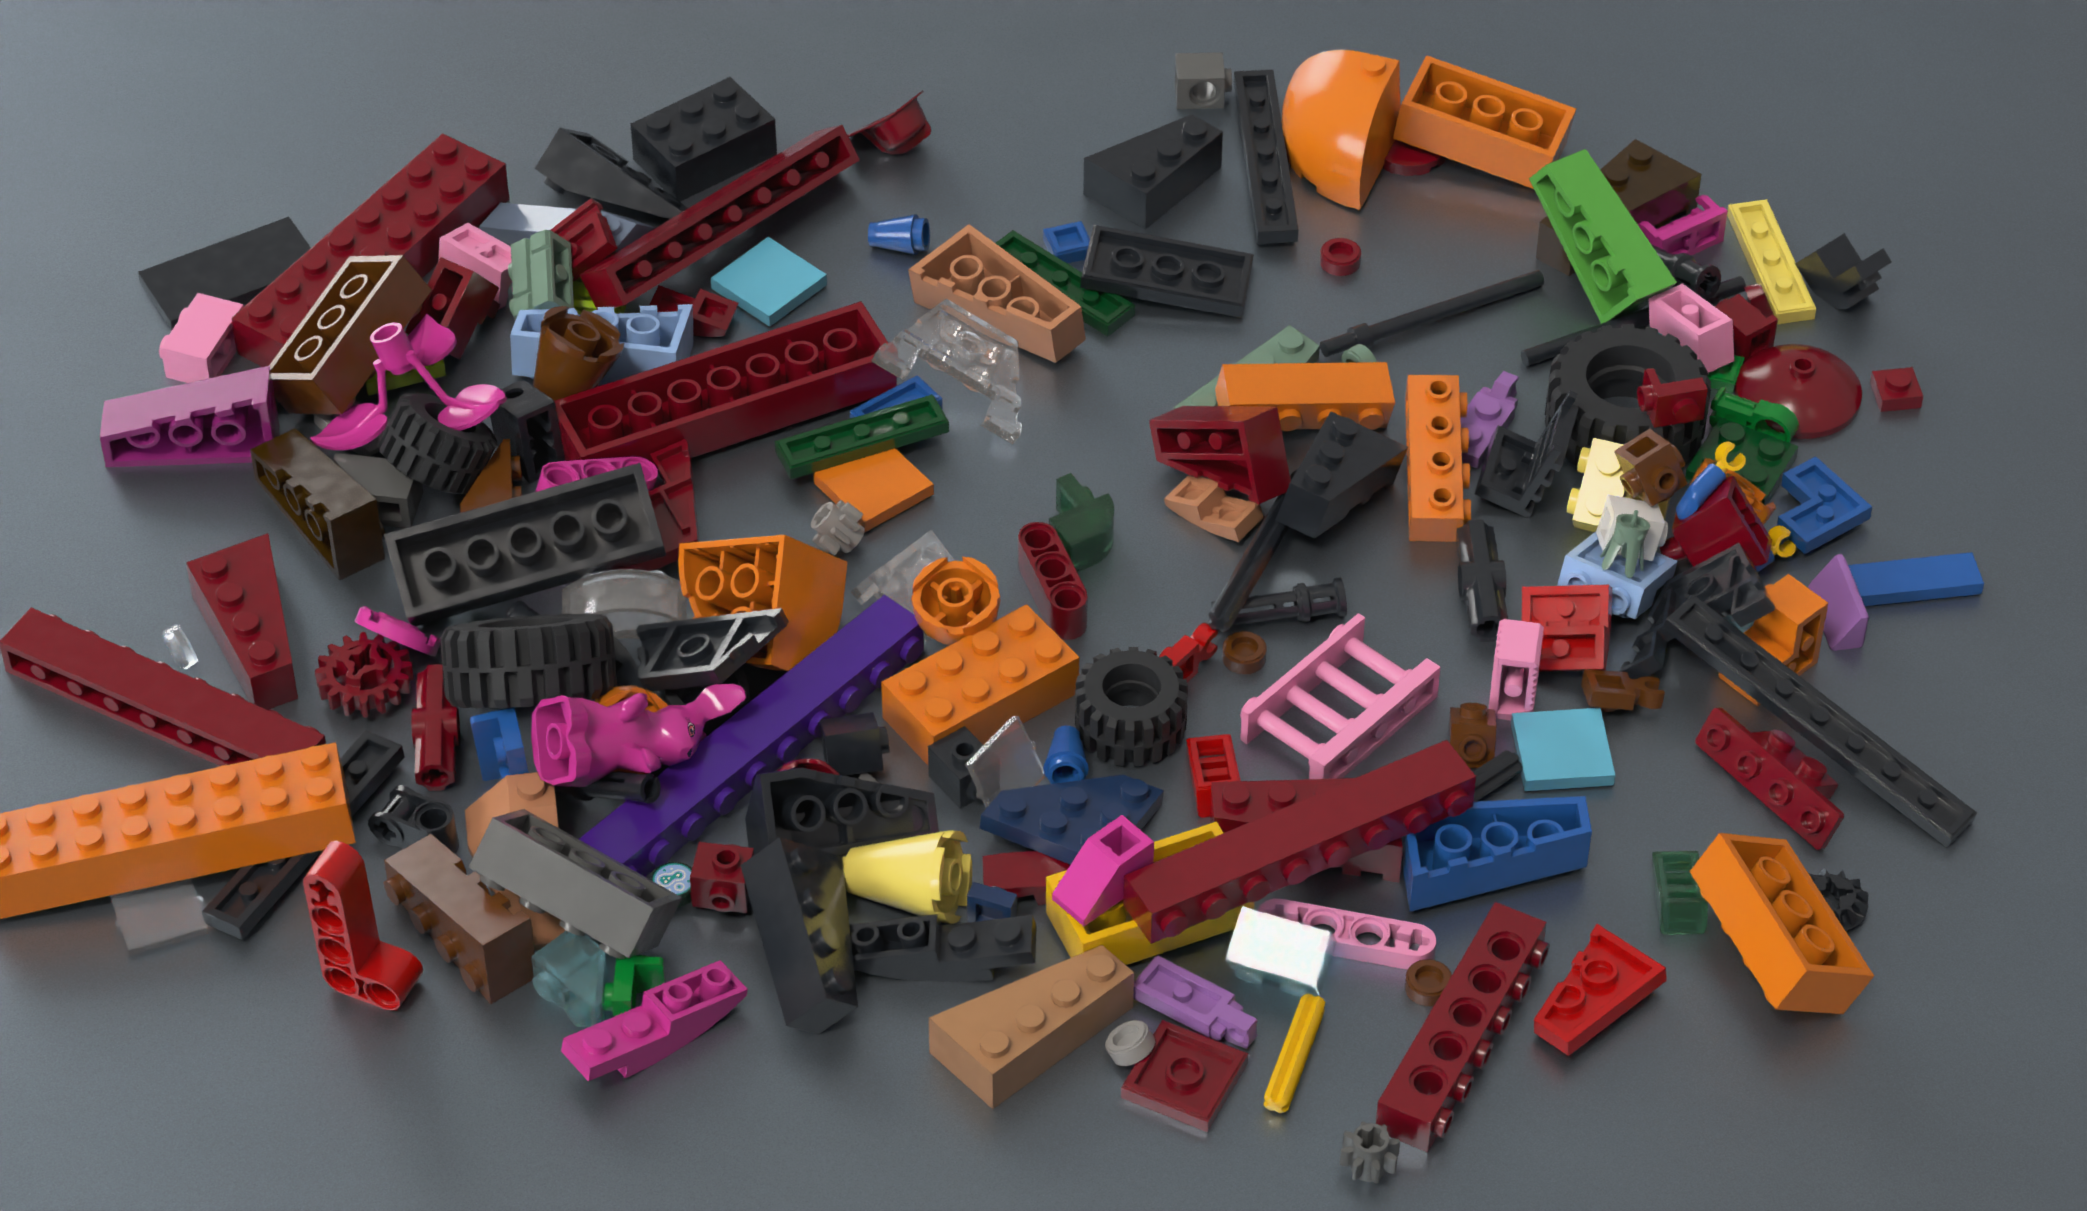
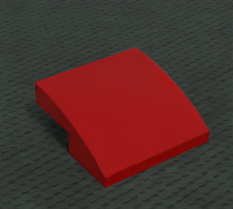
(1574, 625)

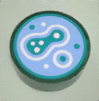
(676, 878)

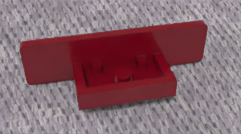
(1776, 774)

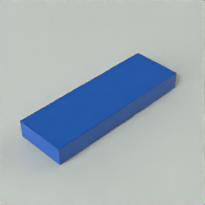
(1917, 579)

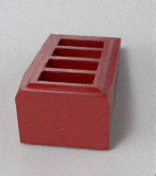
(1211, 768)

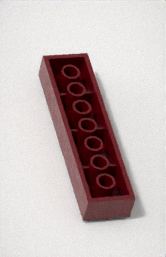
(404, 217)
(731, 390)

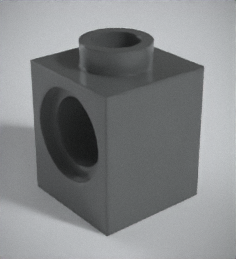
(1201, 80)

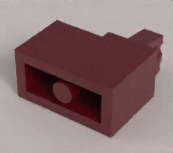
(458, 302)

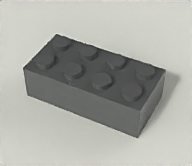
(574, 884)

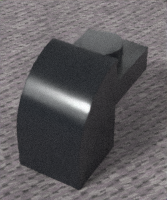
(1840, 274)

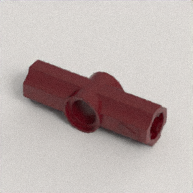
(434, 731)

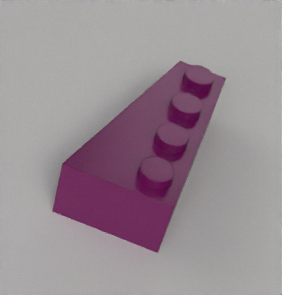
(192, 422)

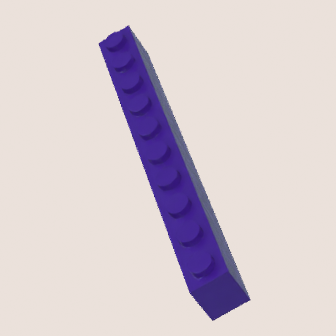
(761, 737)

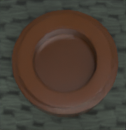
(1244, 652)
(1426, 981)

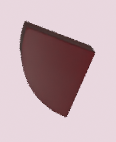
(1758, 299)

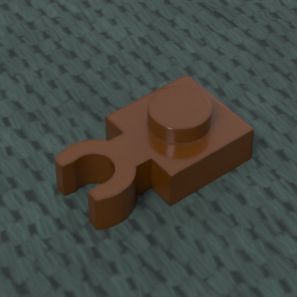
(1617, 691)

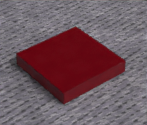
(1185, 1076)

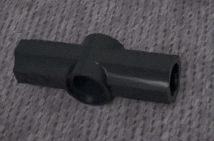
(1481, 579)

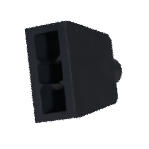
(526, 418)

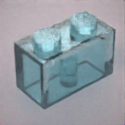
(1280, 952)

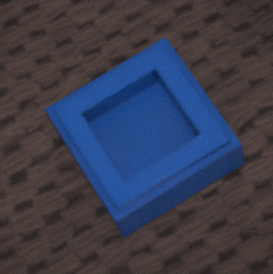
(1067, 241)

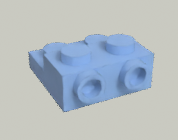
(1629, 595)

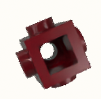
(718, 877)

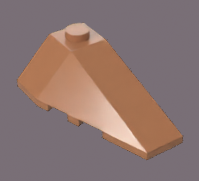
(510, 795)

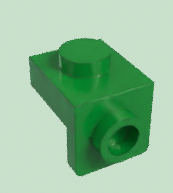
(632, 977)

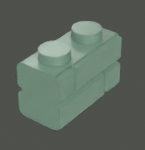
(541, 273)

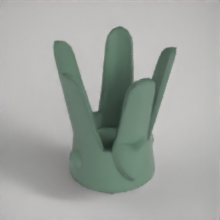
(1630, 535)

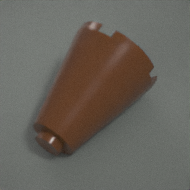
(574, 352)

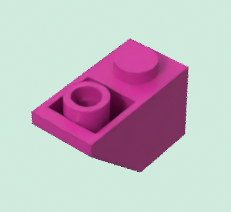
(1098, 871)

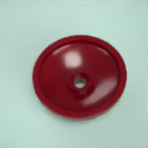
(1808, 382)

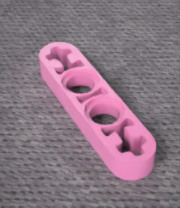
(1351, 924)

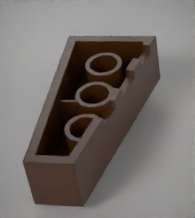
(462, 918)

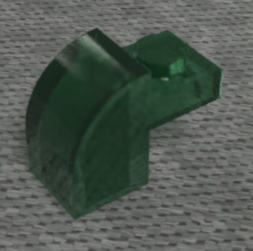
(1083, 522)

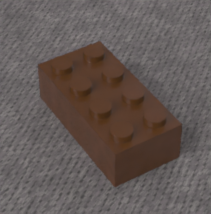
(332, 347)

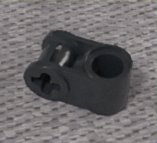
(414, 819)

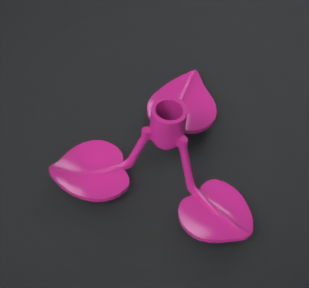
(399, 354)

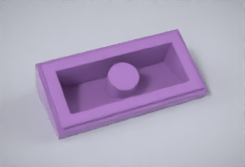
(1846, 613)

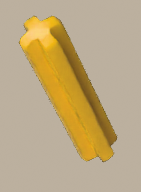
(1294, 1053)

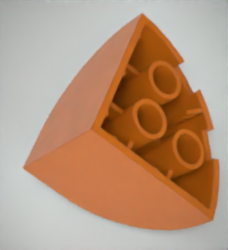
(1341, 121)
(767, 575)

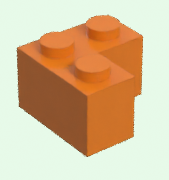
(1791, 630)

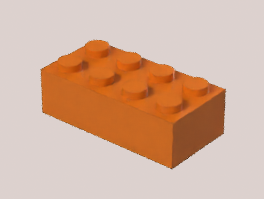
(1482, 121)
(981, 682)
(1781, 924)

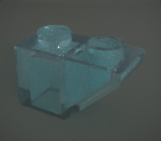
(574, 976)

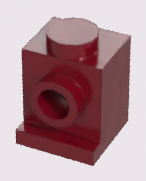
(1750, 327)

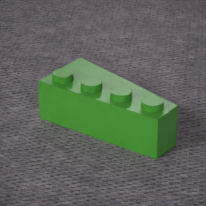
(1600, 237)

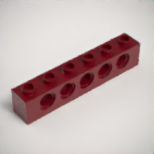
(1461, 1027)

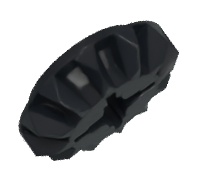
(1852, 899)

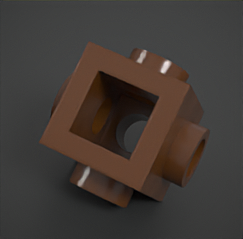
(1651, 468)

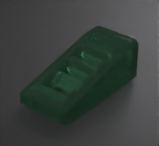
(1678, 896)

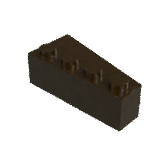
(1649, 187)
(321, 502)

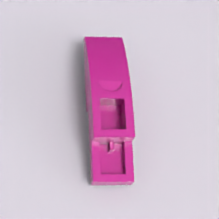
(663, 1023)

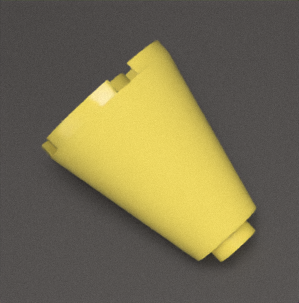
(913, 874)

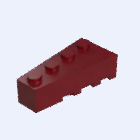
(244, 612)
(1245, 801)

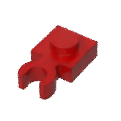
(1192, 650)

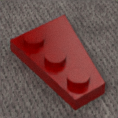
(1597, 991)

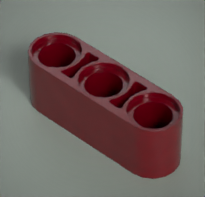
(1052, 580)

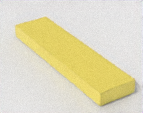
(1771, 261)

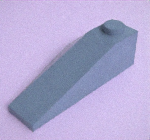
(520, 221)

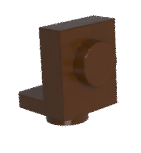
(1473, 733)

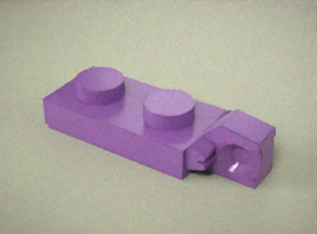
(1485, 413)
(1194, 1002)

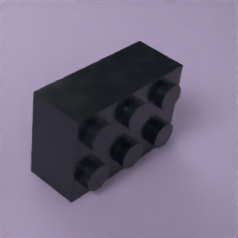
(704, 139)

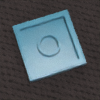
(769, 281)
(1562, 749)

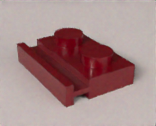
(588, 235)

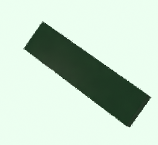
(1099, 309)
(861, 436)

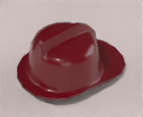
(898, 130)

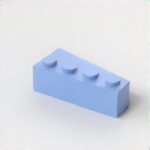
(648, 339)

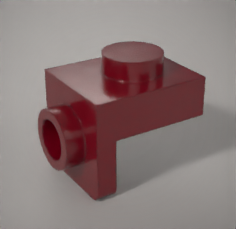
(1672, 401)

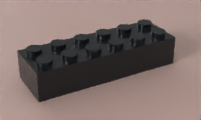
(524, 545)

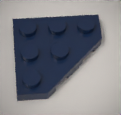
(1065, 814)

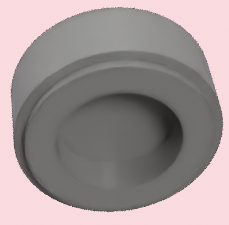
(1130, 1043)

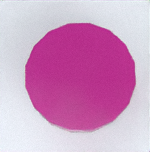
(398, 631)

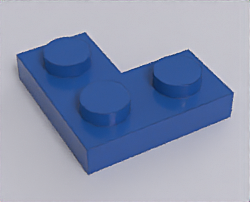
(1826, 506)

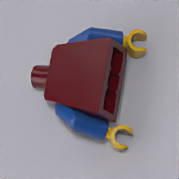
(1718, 516)

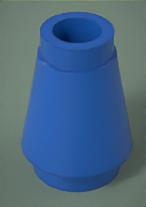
(901, 234)
(1066, 757)

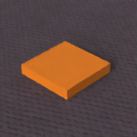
(876, 486)

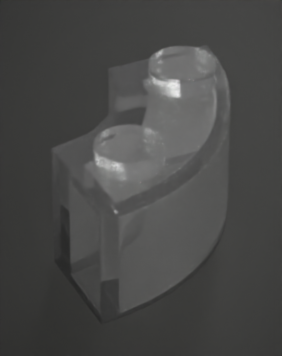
(627, 599)

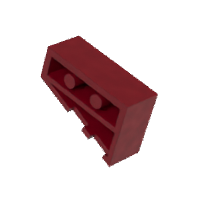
(1227, 444)

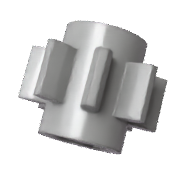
(837, 527)

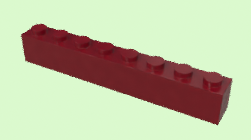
(719, 218)
(147, 693)
(1298, 841)

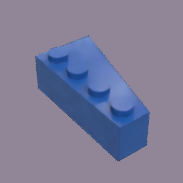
(1495, 848)

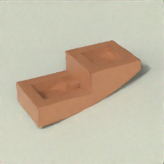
(1209, 508)

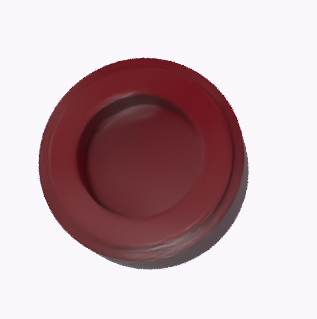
(1340, 257)

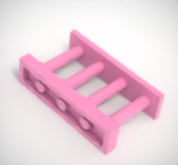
(1354, 737)

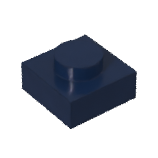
(990, 903)

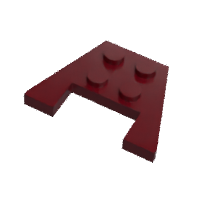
(673, 503)

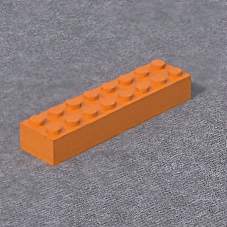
(172, 829)

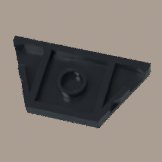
(703, 648)

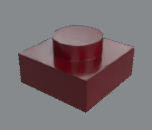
(1896, 389)

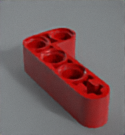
(348, 935)

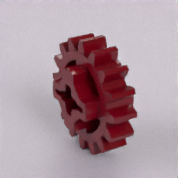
(364, 674)

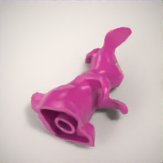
(585, 741)

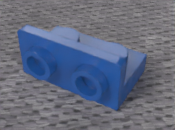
(498, 744)

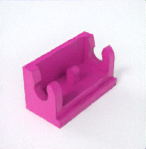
(1691, 232)

